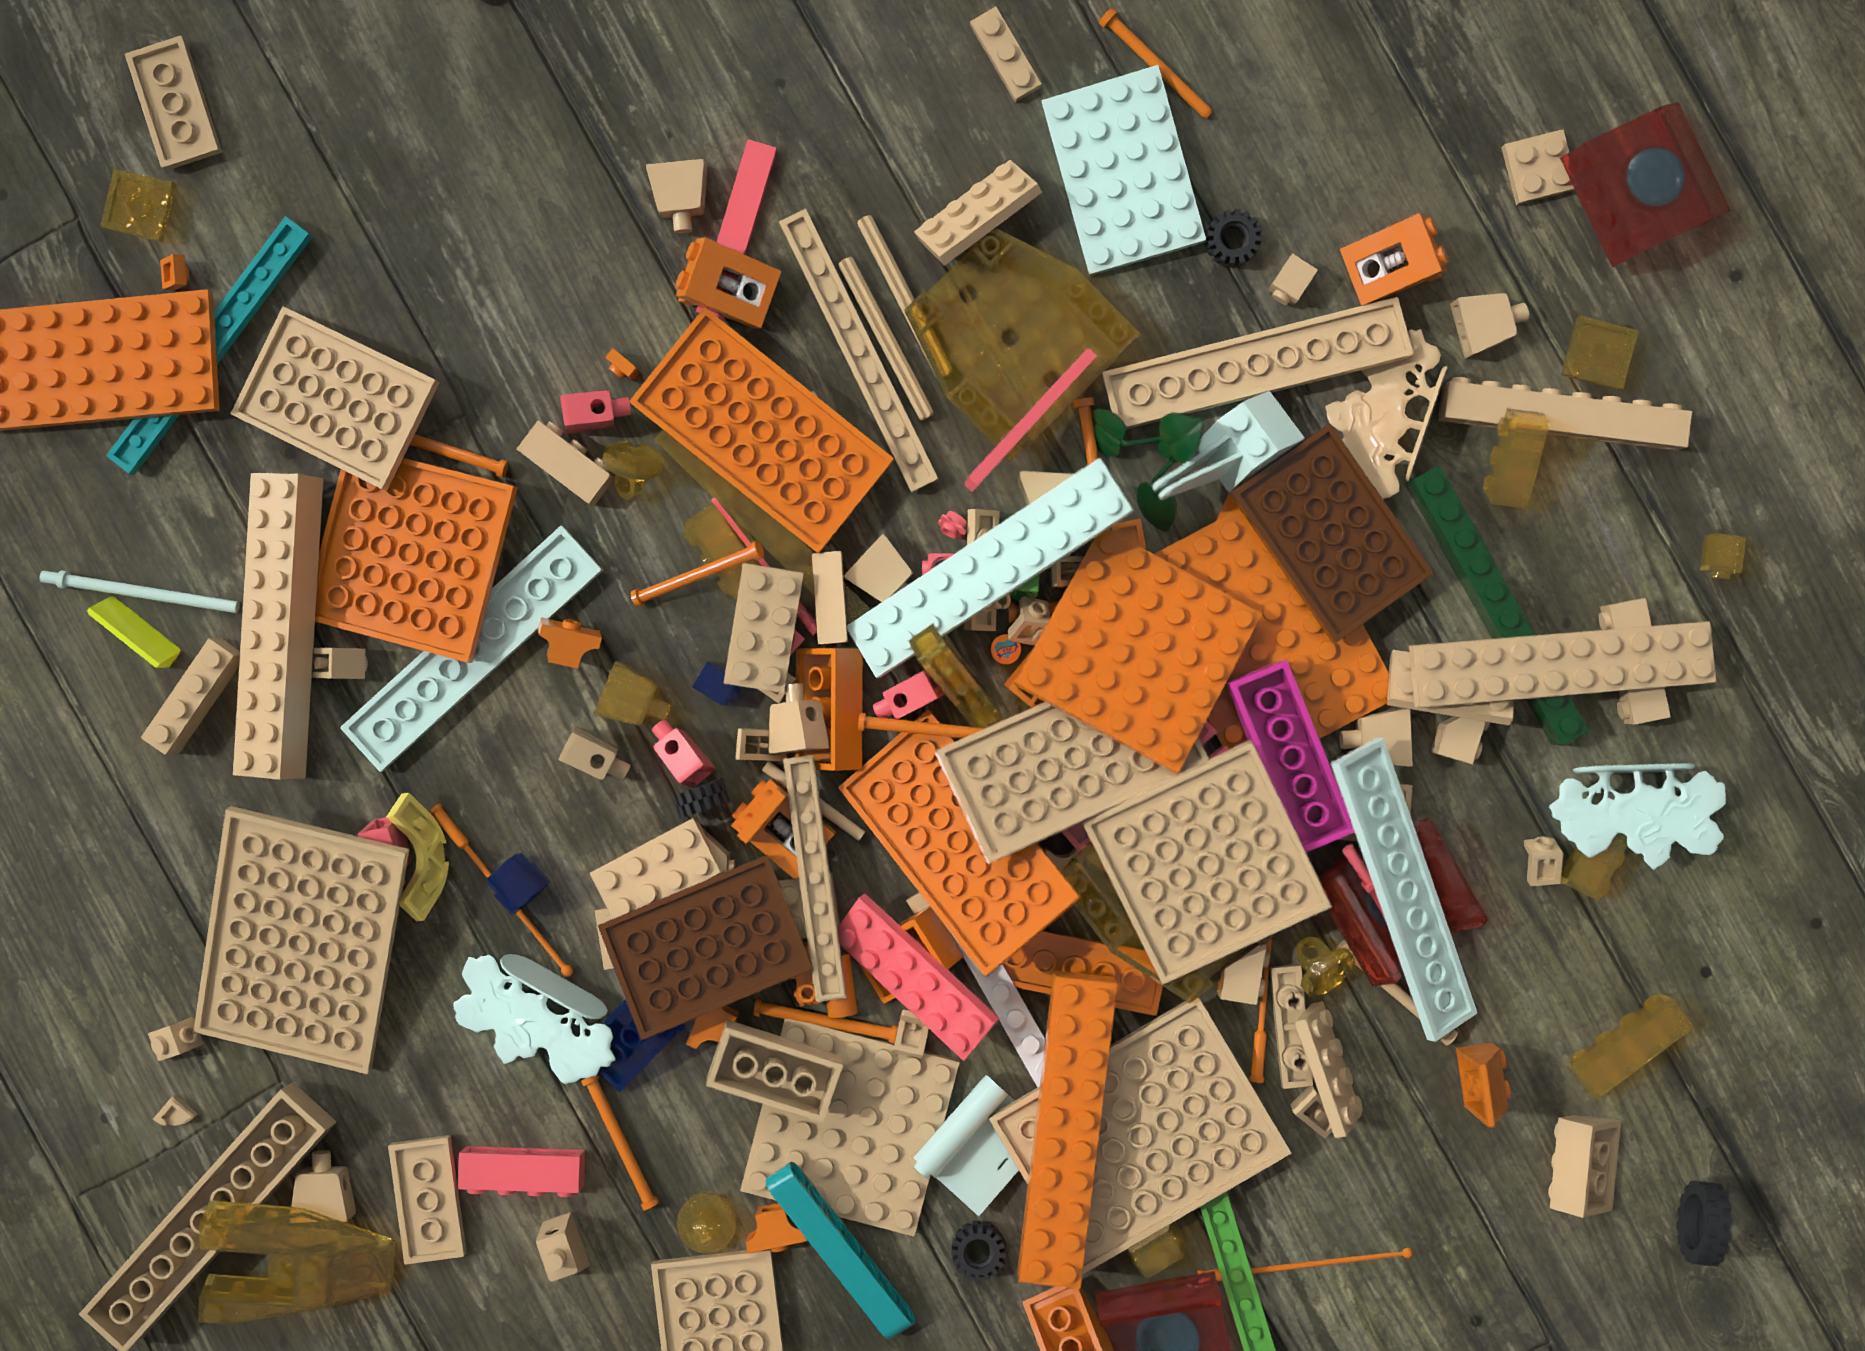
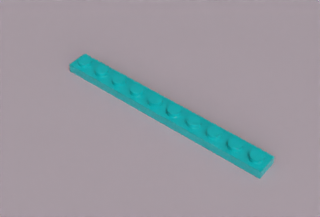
(230, 320)

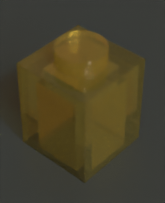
(1722, 555)

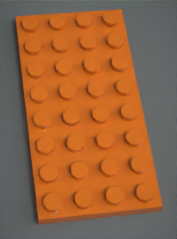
(108, 360)
(761, 430)
(923, 828)

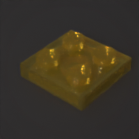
(138, 205)
(1599, 352)

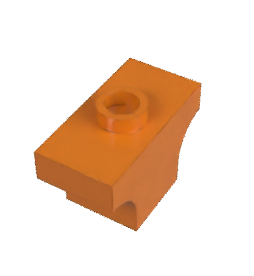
(568, 640)
(710, 1025)
(773, 1230)

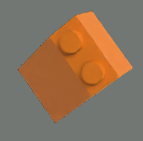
(930, 934)
(1483, 1081)
(1065, 1321)

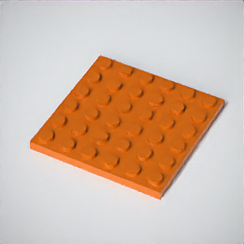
(414, 557)
(1138, 650)

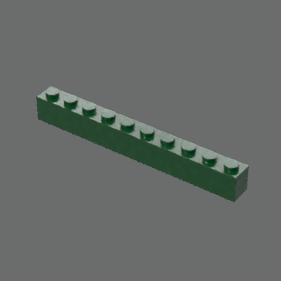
(1487, 589)

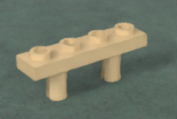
(980, 523)
(1287, 1007)

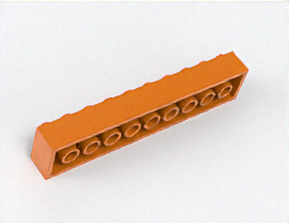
(1066, 1129)

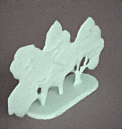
(1646, 816)
(526, 1023)

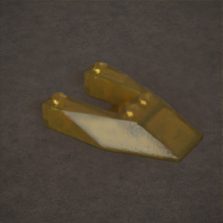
(310, 1262)

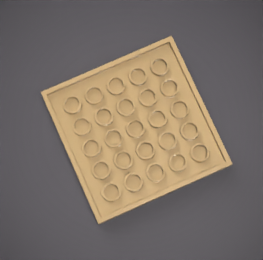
(1206, 862)
(872, 1130)

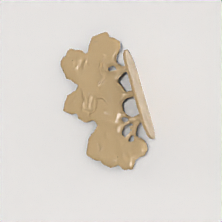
(1378, 419)

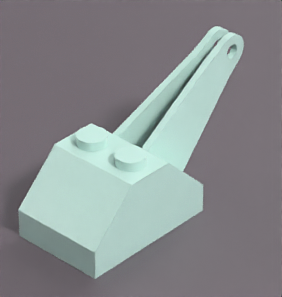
(1237, 447)

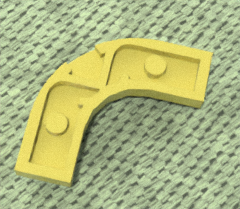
(428, 842)

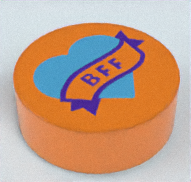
(1005, 650)

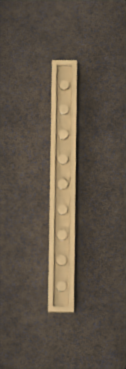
(858, 350)

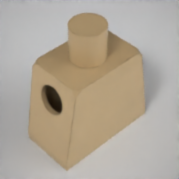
(679, 190)
(1486, 321)
(880, 570)
(796, 724)
(1390, 725)
(579, 753)
(324, 1188)
(563, 1250)

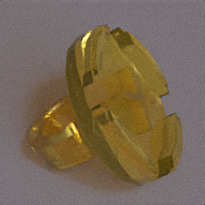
(632, 465)
(1326, 969)
(707, 1222)

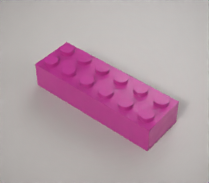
(1291, 753)

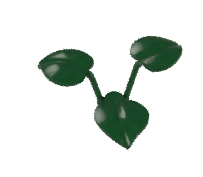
(1177, 441)

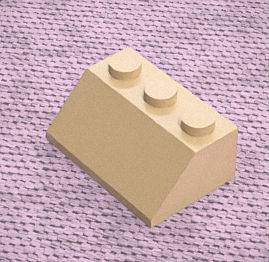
(1584, 1165)

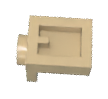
(1031, 621)
(1543, 861)

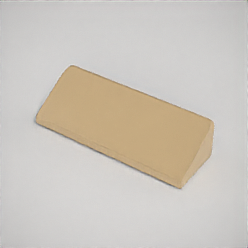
(830, 597)

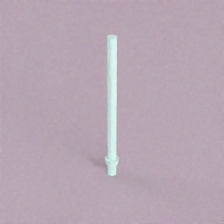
(64, 579)

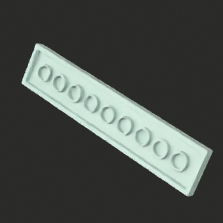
(991, 566)
(438, 683)
(1404, 888)

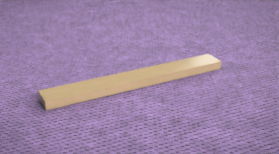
(814, 878)

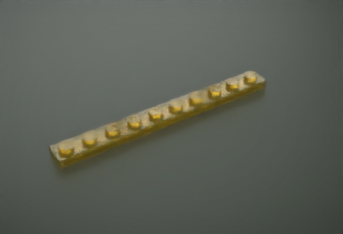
(763, 527)

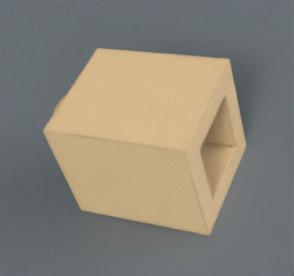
(1292, 280)

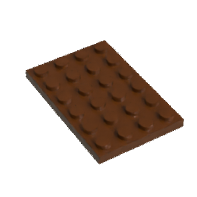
(1331, 533)
(705, 947)

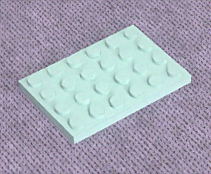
(1124, 170)

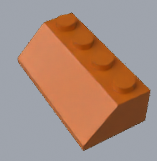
(836, 682)

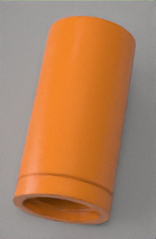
(845, 1006)

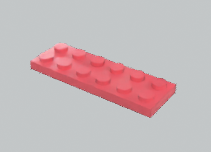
(915, 977)

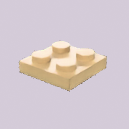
(1536, 167)

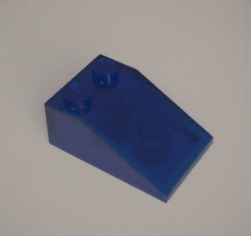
(629, 1050)

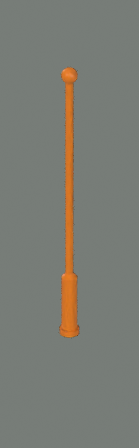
(462, 843)
(1260, 1035)
(1406, 1253)

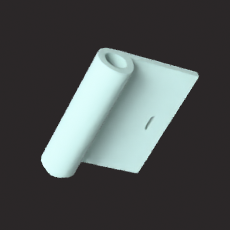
(968, 1151)

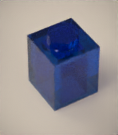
(711, 683)

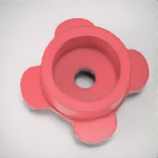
(953, 525)

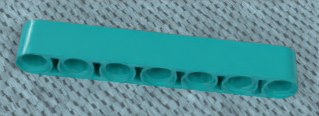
(840, 1250)

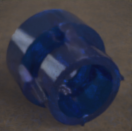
(517, 883)

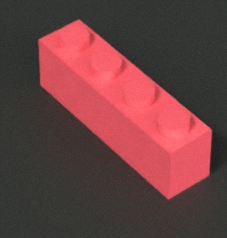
(521, 1170)

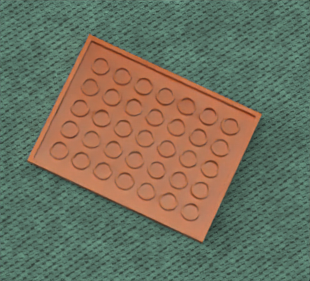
(1334, 679)

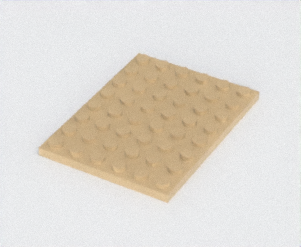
(300, 939)
(1170, 1133)

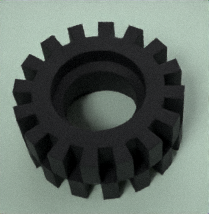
(1233, 220)
(701, 798)
(978, 1268)

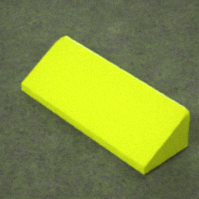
(135, 632)

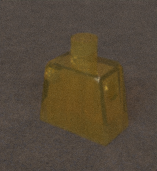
(630, 697)
(1158, 1250)

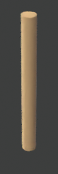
(826, 810)

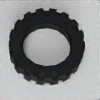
(1704, 1223)

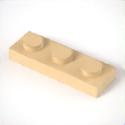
(1005, 54)

